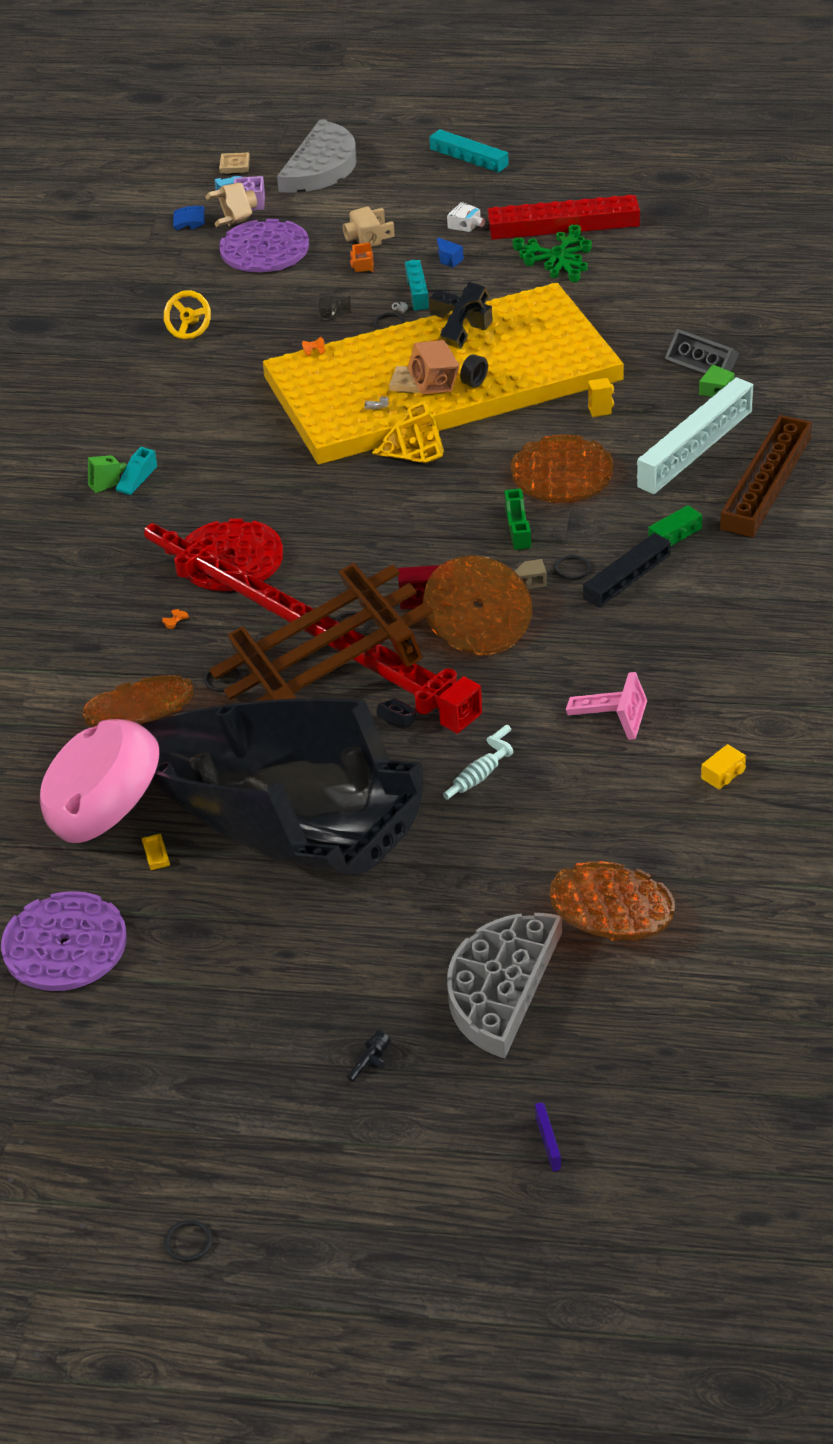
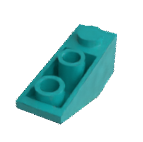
(139, 467)

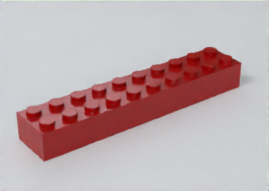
(558, 216)

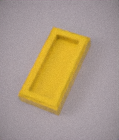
(155, 851)

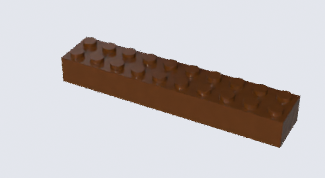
(766, 476)

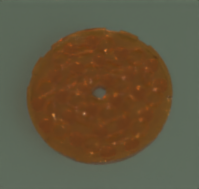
(584, 472)
(478, 630)
(141, 701)
(612, 900)

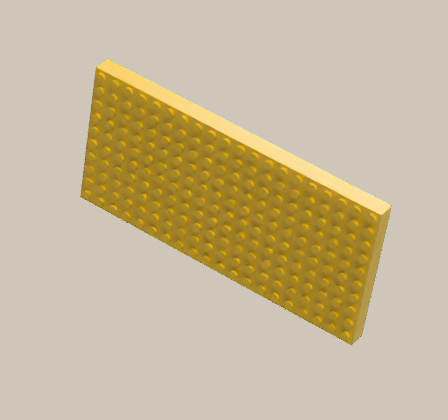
(533, 350)

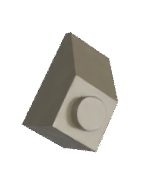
(533, 573)

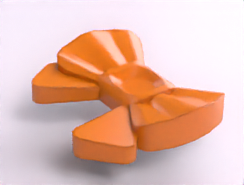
(308, 346)
(170, 623)

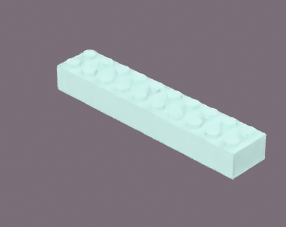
(694, 435)

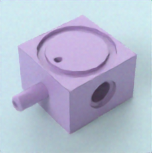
(255, 184)

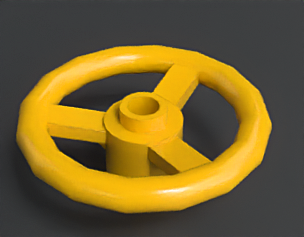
(187, 315)

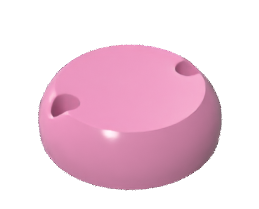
(97, 779)

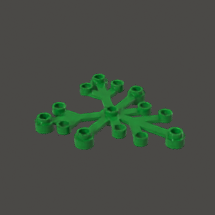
(527, 251)

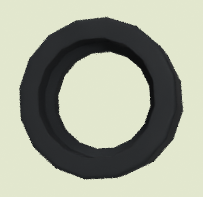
(474, 370)

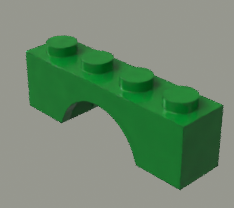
(516, 518)

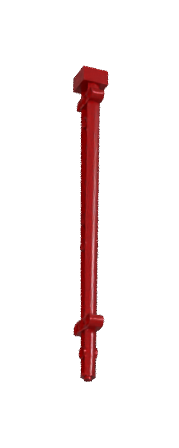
(456, 700)

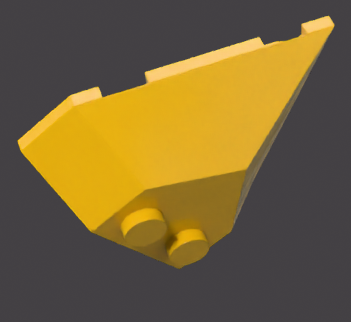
(413, 437)

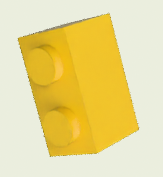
(600, 397)
(723, 766)

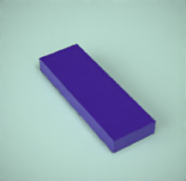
(548, 1136)

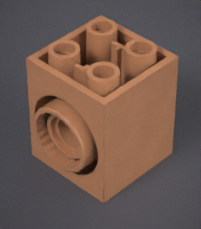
(433, 367)

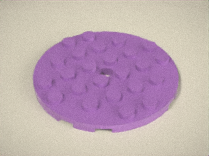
(264, 245)
(34, 948)

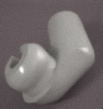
(400, 309)
(375, 405)

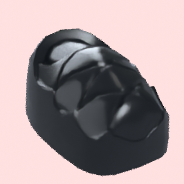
(396, 713)

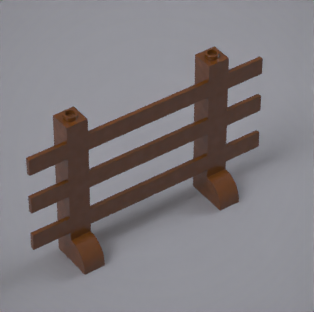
(375, 607)

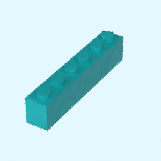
(469, 150)

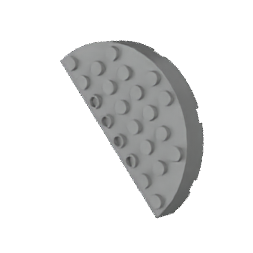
(320, 159)
(498, 975)

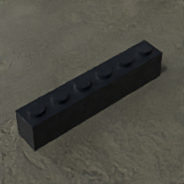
(626, 570)

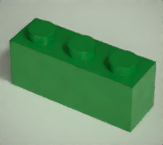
(678, 525)

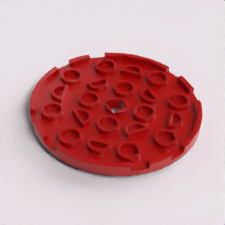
(254, 546)

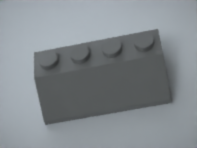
(699, 352)

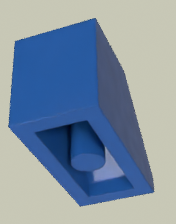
(449, 253)

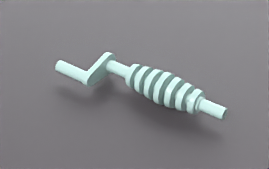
(481, 768)

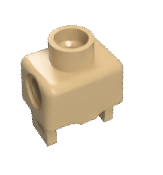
(234, 203)
(366, 227)

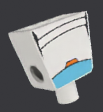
(465, 218)

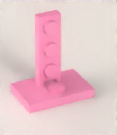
(628, 704)

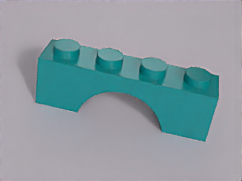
(417, 283)

